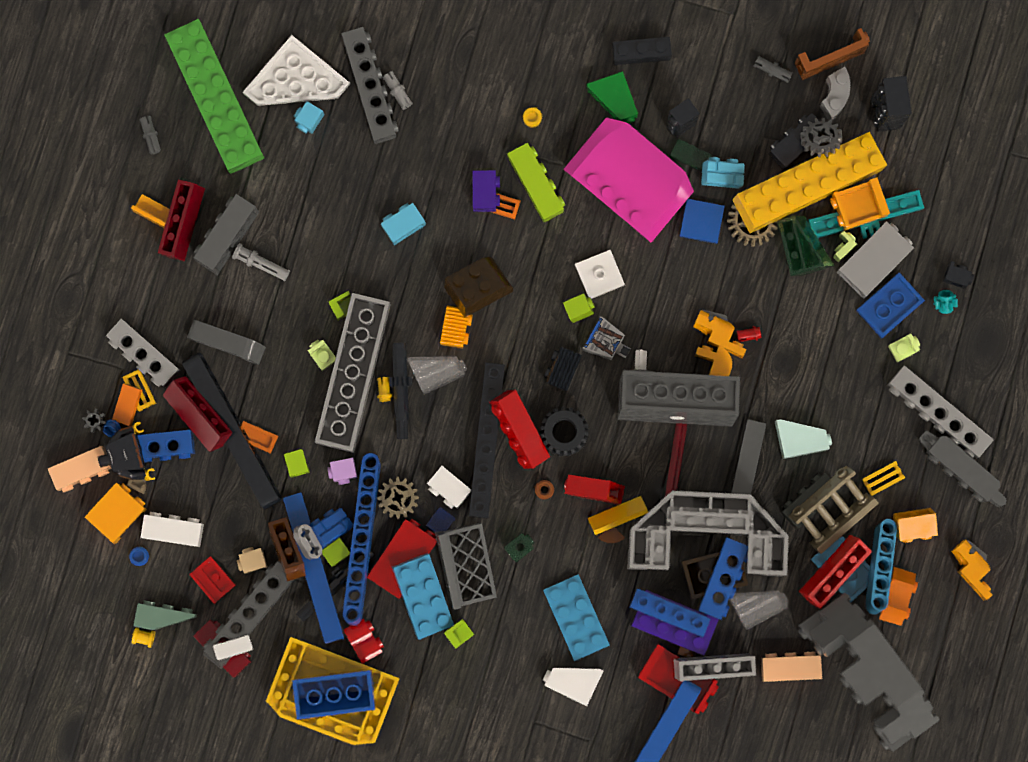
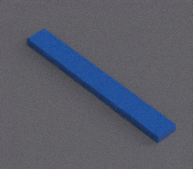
(315, 575)

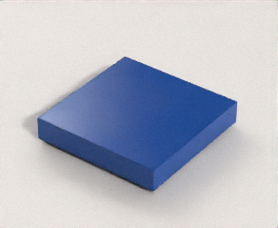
(702, 221)

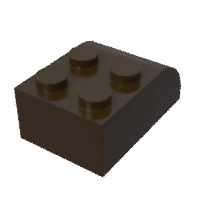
(477, 286)
(700, 570)

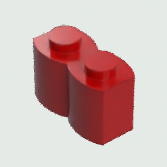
(363, 640)

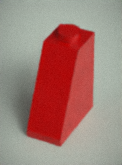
(594, 489)

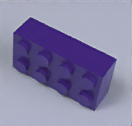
(672, 633)

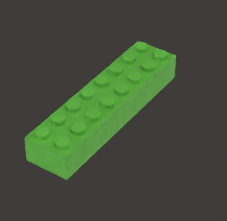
(214, 96)

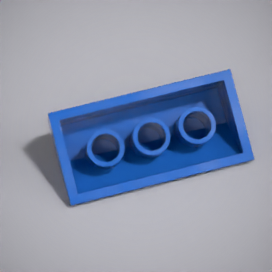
(334, 694)

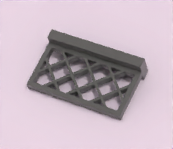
(449, 568)

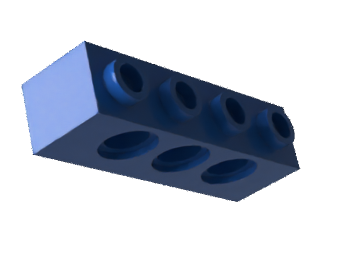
(184, 438)
(707, 605)
(670, 613)

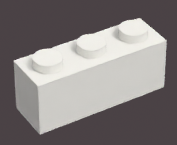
(172, 529)

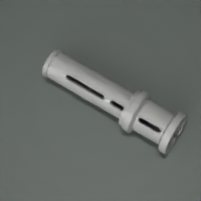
(253, 259)

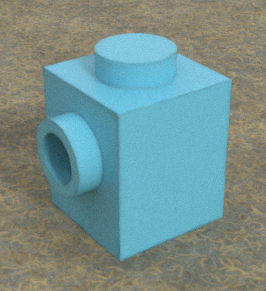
(308, 117)

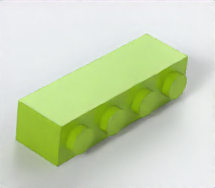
(535, 182)

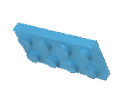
(423, 596)
(576, 617)

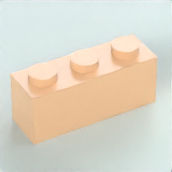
(78, 470)
(791, 667)

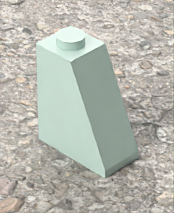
(801, 439)

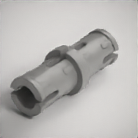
(397, 90)

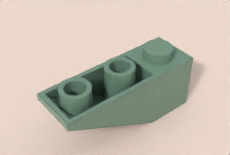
(154, 618)

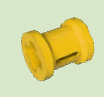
(143, 637)

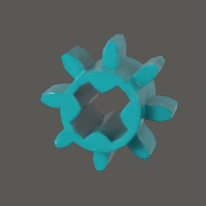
(945, 301)

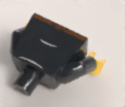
(126, 455)

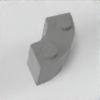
(838, 93)

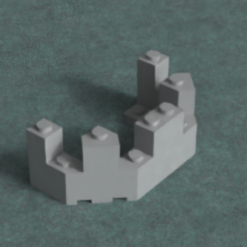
(709, 513)

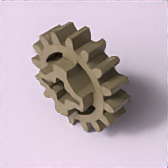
(406, 494)

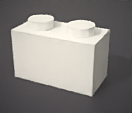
(449, 488)

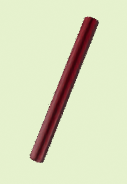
(676, 458)

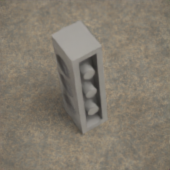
(121, 332)
(714, 667)

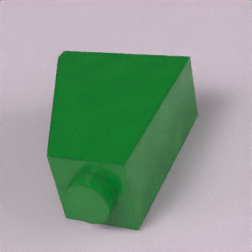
(615, 97)

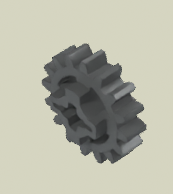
(821, 137)

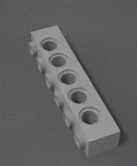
(980, 438)

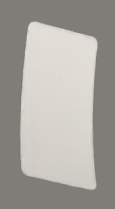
(232, 647)

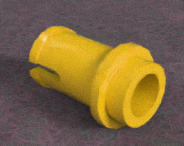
(384, 389)

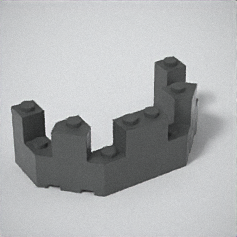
(874, 672)

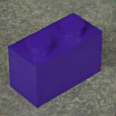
(485, 191)

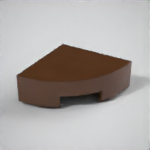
(611, 536)
(686, 653)

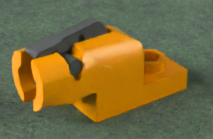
(719, 330)
(974, 567)

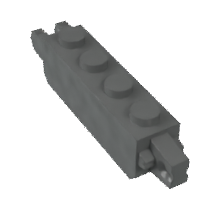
(963, 468)

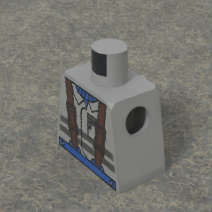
(606, 341)

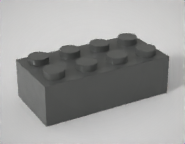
(226, 234)

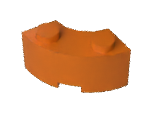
(900, 592)

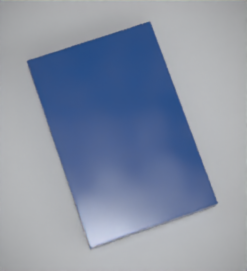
(890, 305)

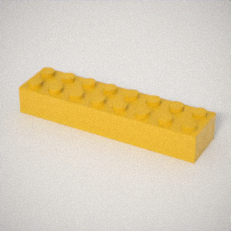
(809, 182)

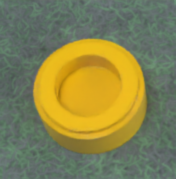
(532, 117)

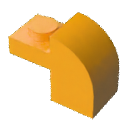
(721, 360)

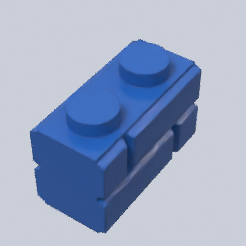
(331, 527)

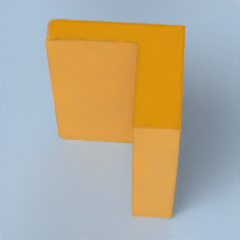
(151, 210)

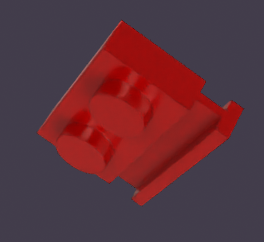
(212, 579)

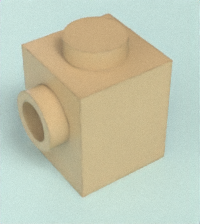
(251, 560)

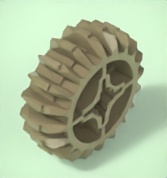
(758, 237)

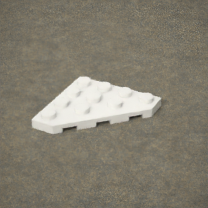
(295, 76)

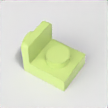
(842, 250)
(904, 347)
(321, 354)

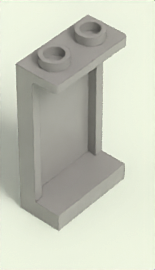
(875, 259)

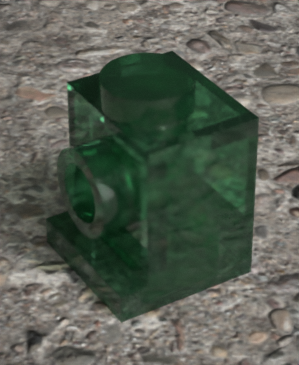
(512, 549)

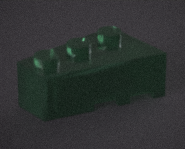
(802, 247)

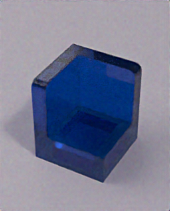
(441, 521)

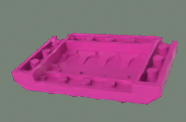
(631, 177)

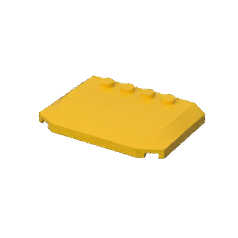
(308, 661)

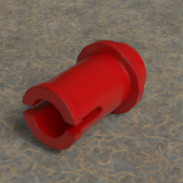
(749, 334)

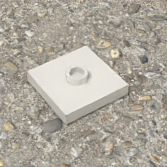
(599, 274)

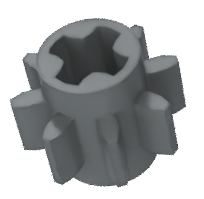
(92, 416)

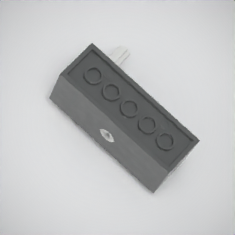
(677, 396)

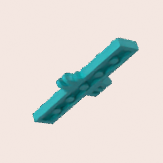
(897, 206)

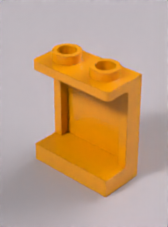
(860, 204)
(116, 512)

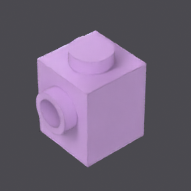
(342, 471)

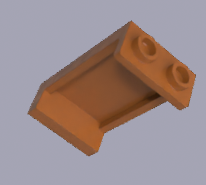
(807, 69)

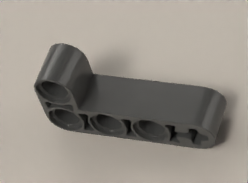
(226, 341)

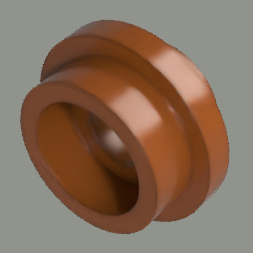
(539, 485)

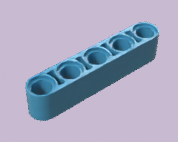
(875, 572)

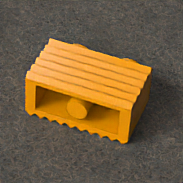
(455, 328)

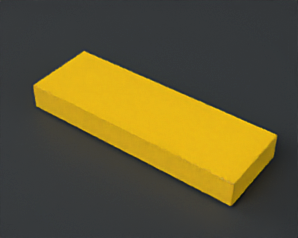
(618, 515)

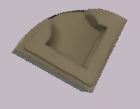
(138, 485)

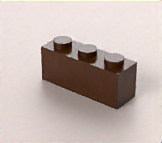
(286, 549)

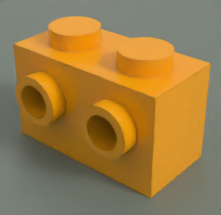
(916, 524)

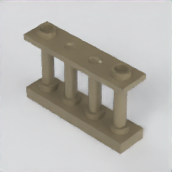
(845, 521)

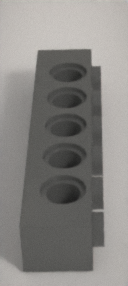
(356, 38)
(236, 617)

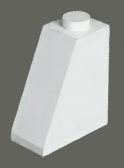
(573, 682)

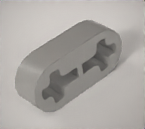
(307, 542)

